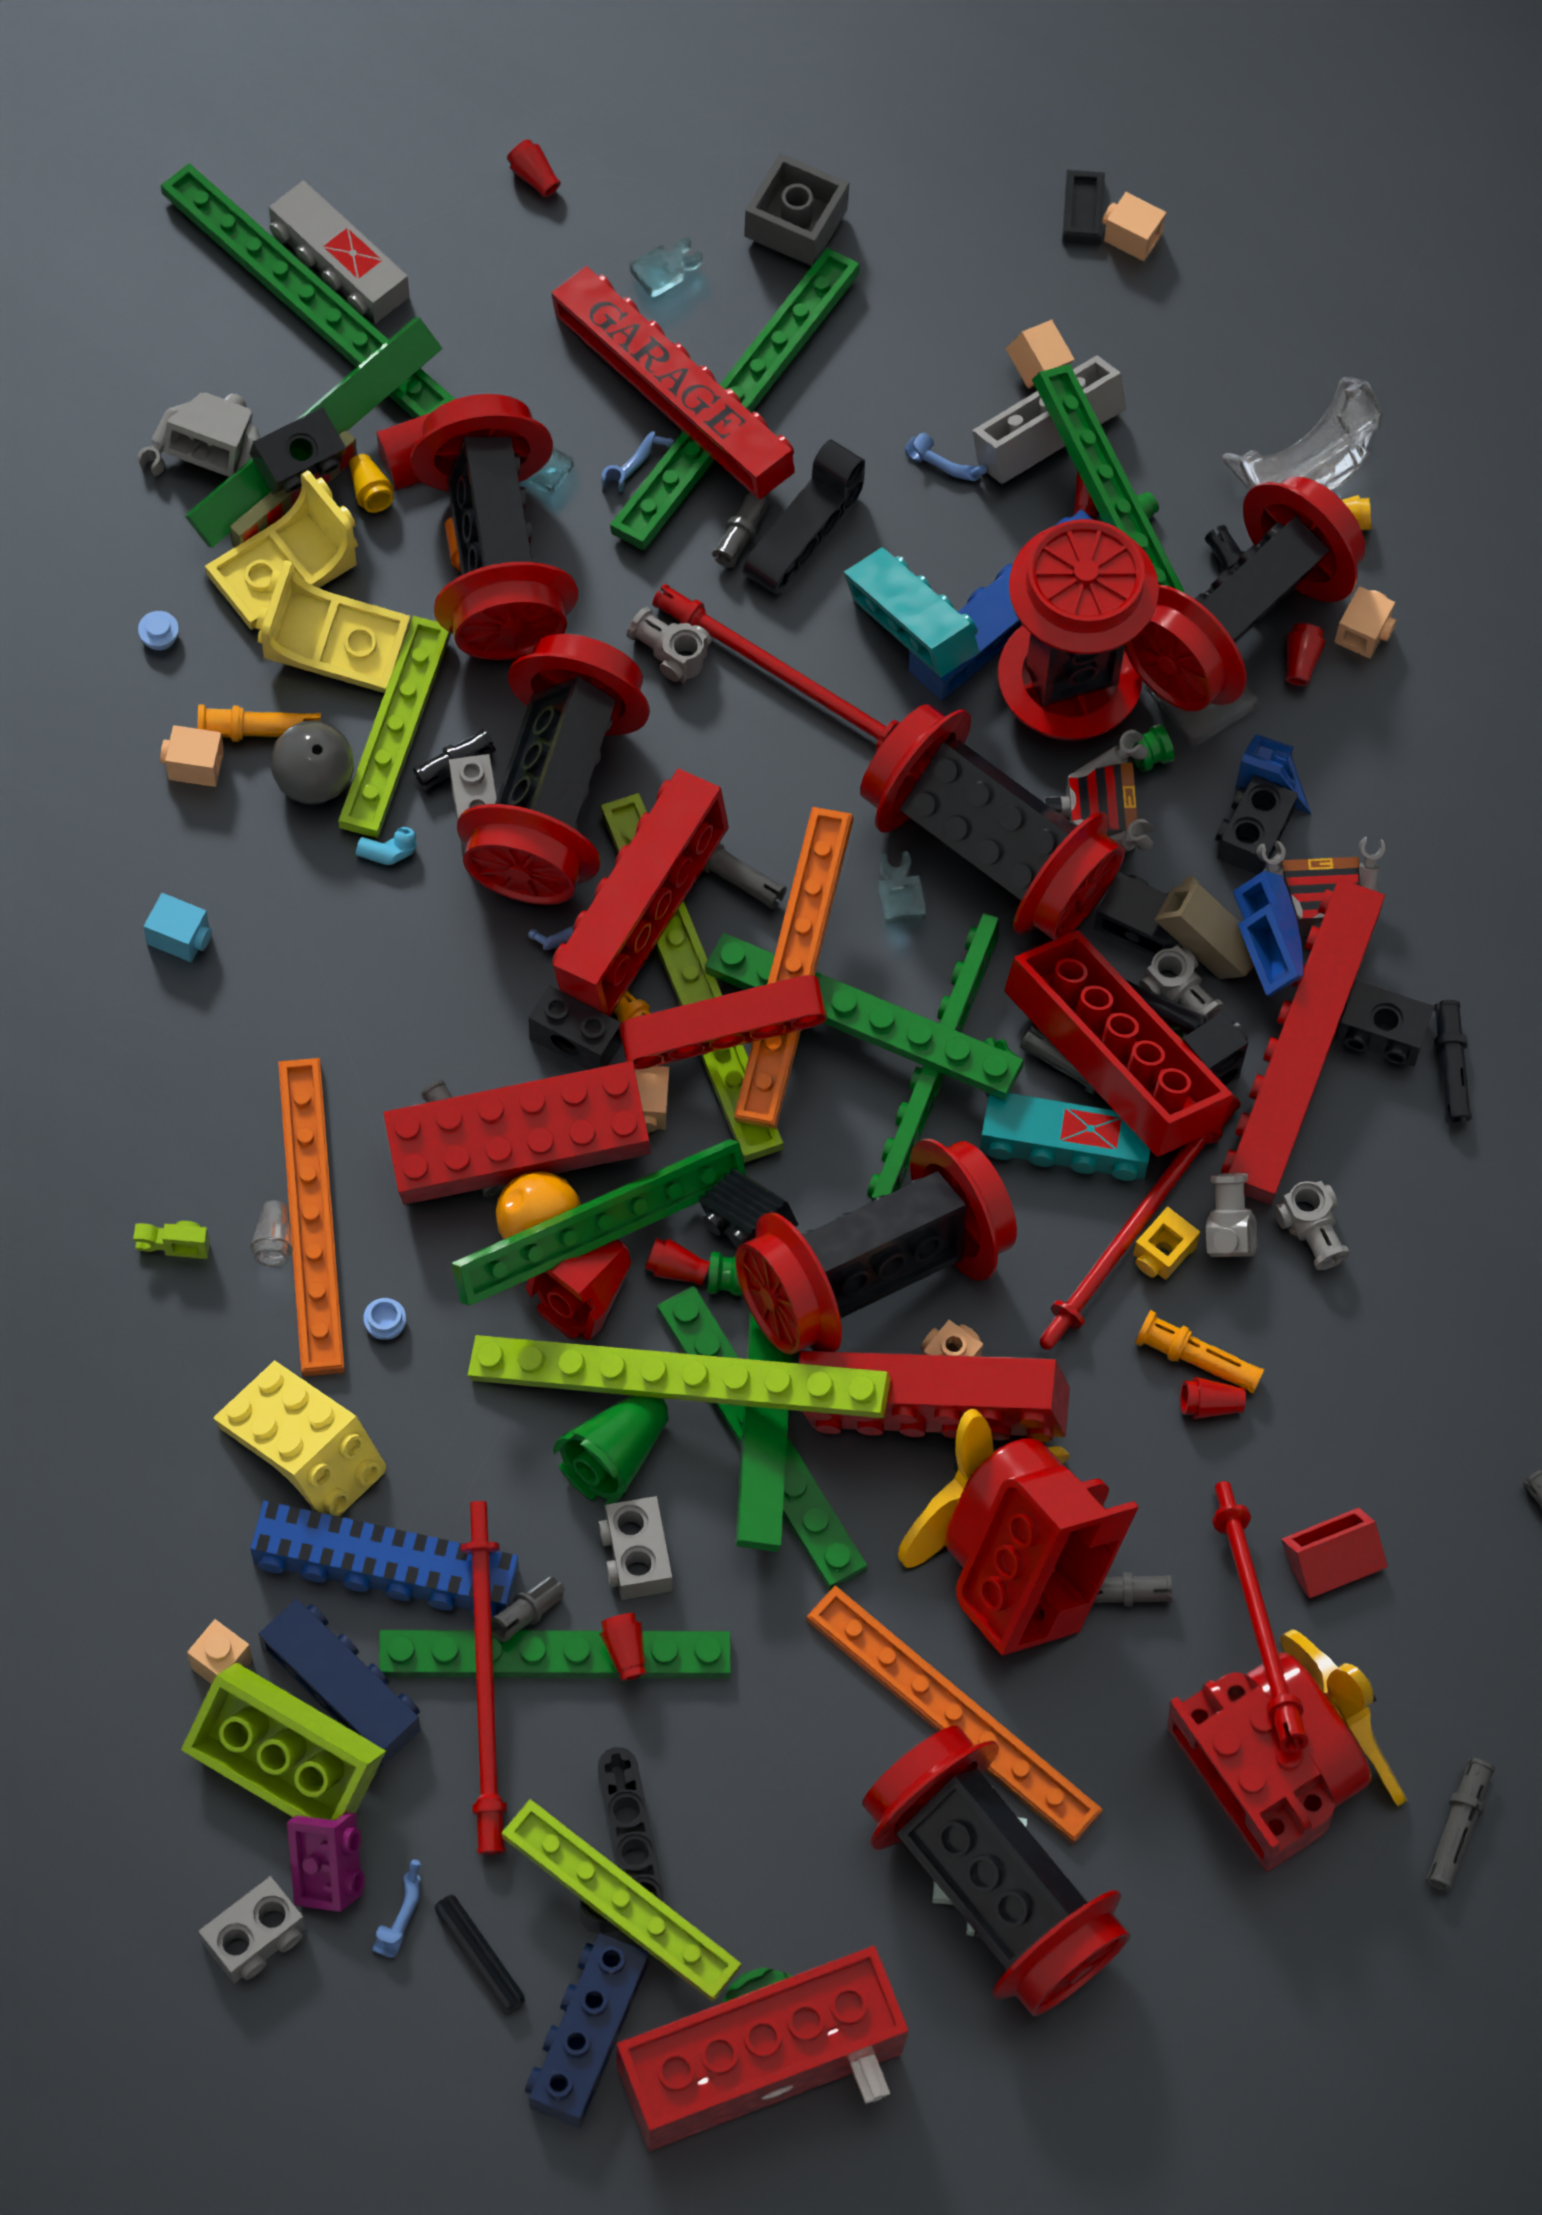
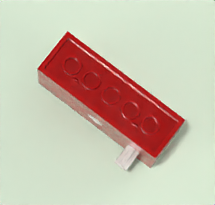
(764, 2049)

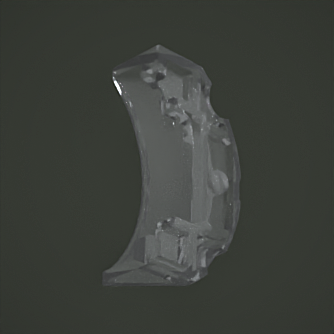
(1328, 451)

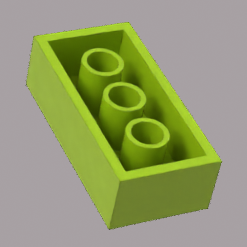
(281, 1747)

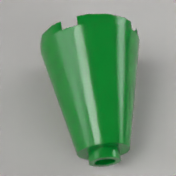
(611, 1447)

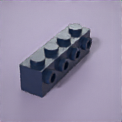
(588, 2030)

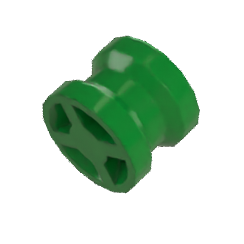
(1158, 748)
(723, 1275)

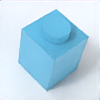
(177, 927)

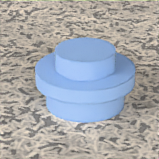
(158, 630)
(384, 1318)

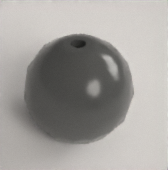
(312, 762)

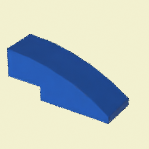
(1270, 931)

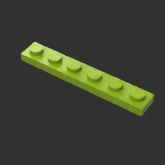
(394, 727)
(621, 1900)

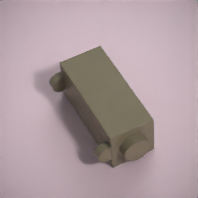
(1205, 929)

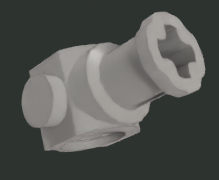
(669, 641)
(1183, 988)
(1231, 1226)
(1313, 1226)

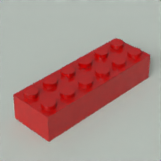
(642, 892)
(1118, 1043)
(517, 1130)
(936, 1390)

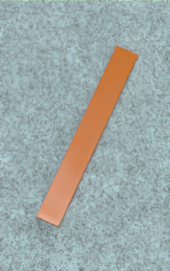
(796, 956)
(311, 1218)
(945, 1705)

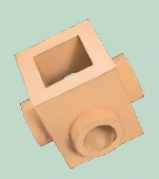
(958, 1339)

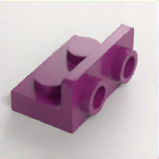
(325, 1861)

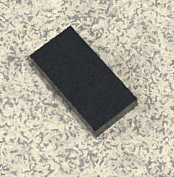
(1083, 207)

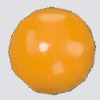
(533, 1200)

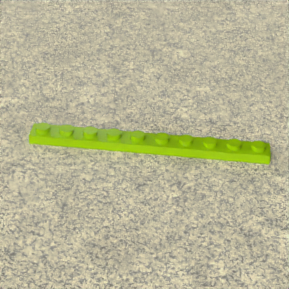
(685, 967)
(680, 1376)

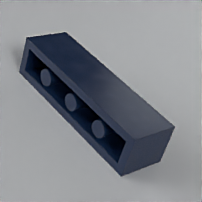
(339, 1679)

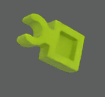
(177, 1239)

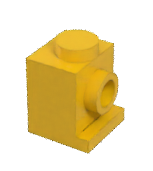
(1166, 1232)

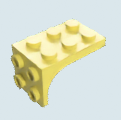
(311, 535)
(329, 632)
(304, 1438)

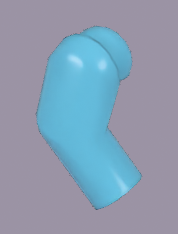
(391, 851)

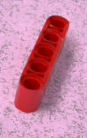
(723, 1022)

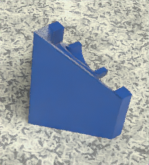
(1273, 763)

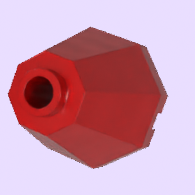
(582, 1289)

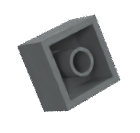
(796, 209)

